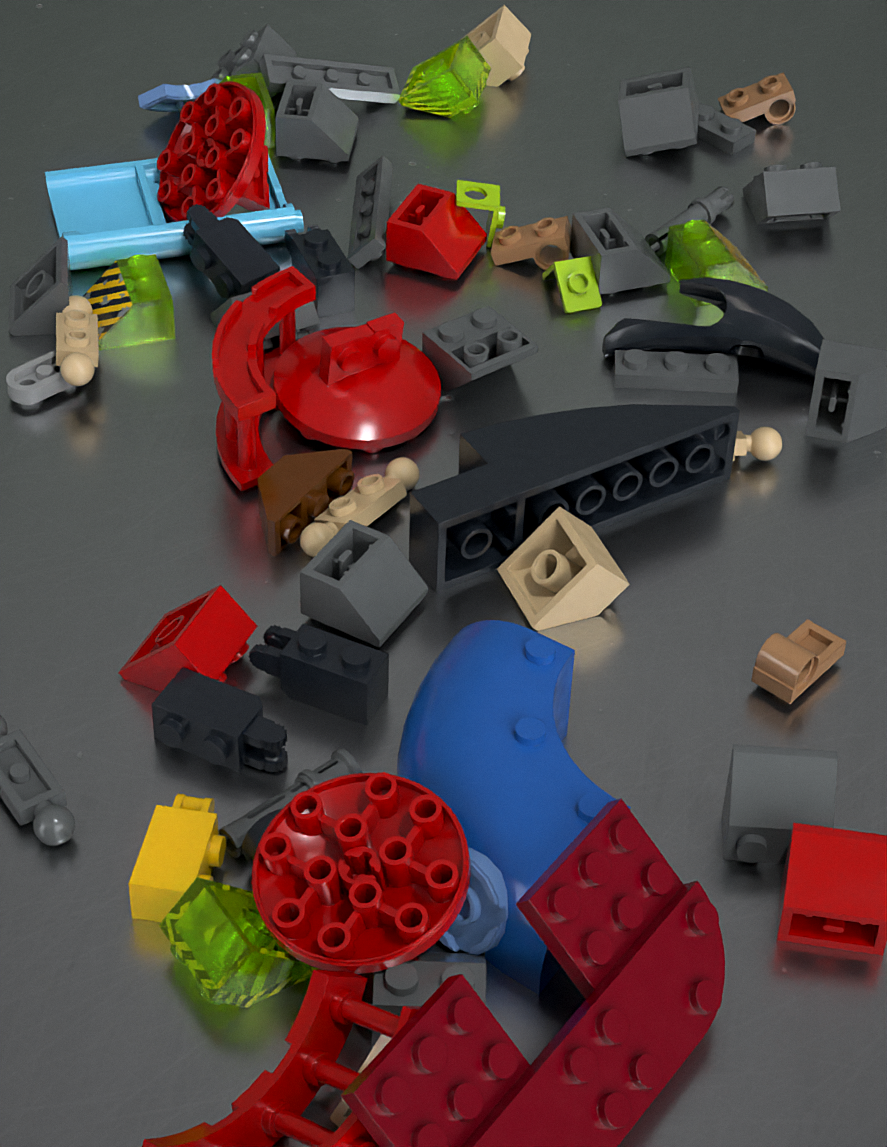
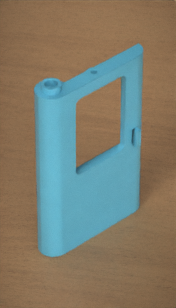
(116, 214)

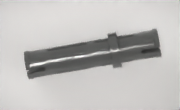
(699, 209)

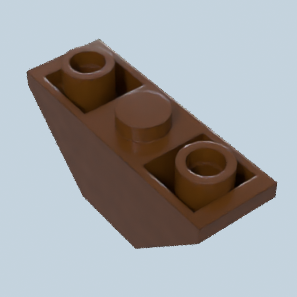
(299, 491)

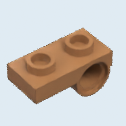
(758, 100)
(532, 241)
(796, 662)

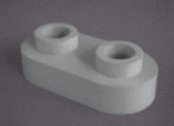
(36, 380)

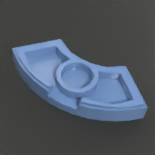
(172, 97)

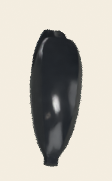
(752, 326)

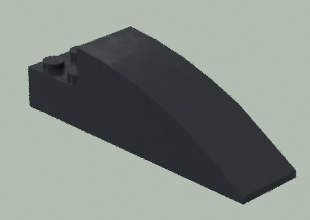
(585, 460)

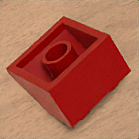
(198, 635)

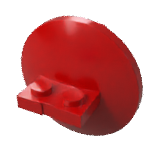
(216, 154)
(358, 386)
(361, 873)

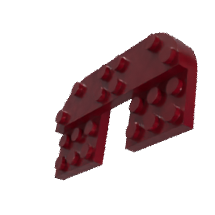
(651, 982)

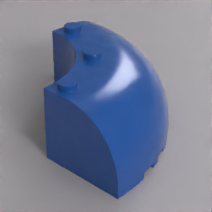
(492, 749)

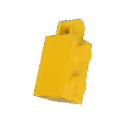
(175, 851)

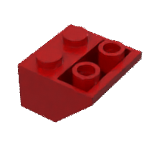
(433, 233)
(834, 889)

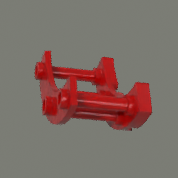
(247, 375)
(278, 1099)

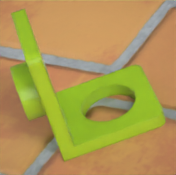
(491, 202)
(575, 284)

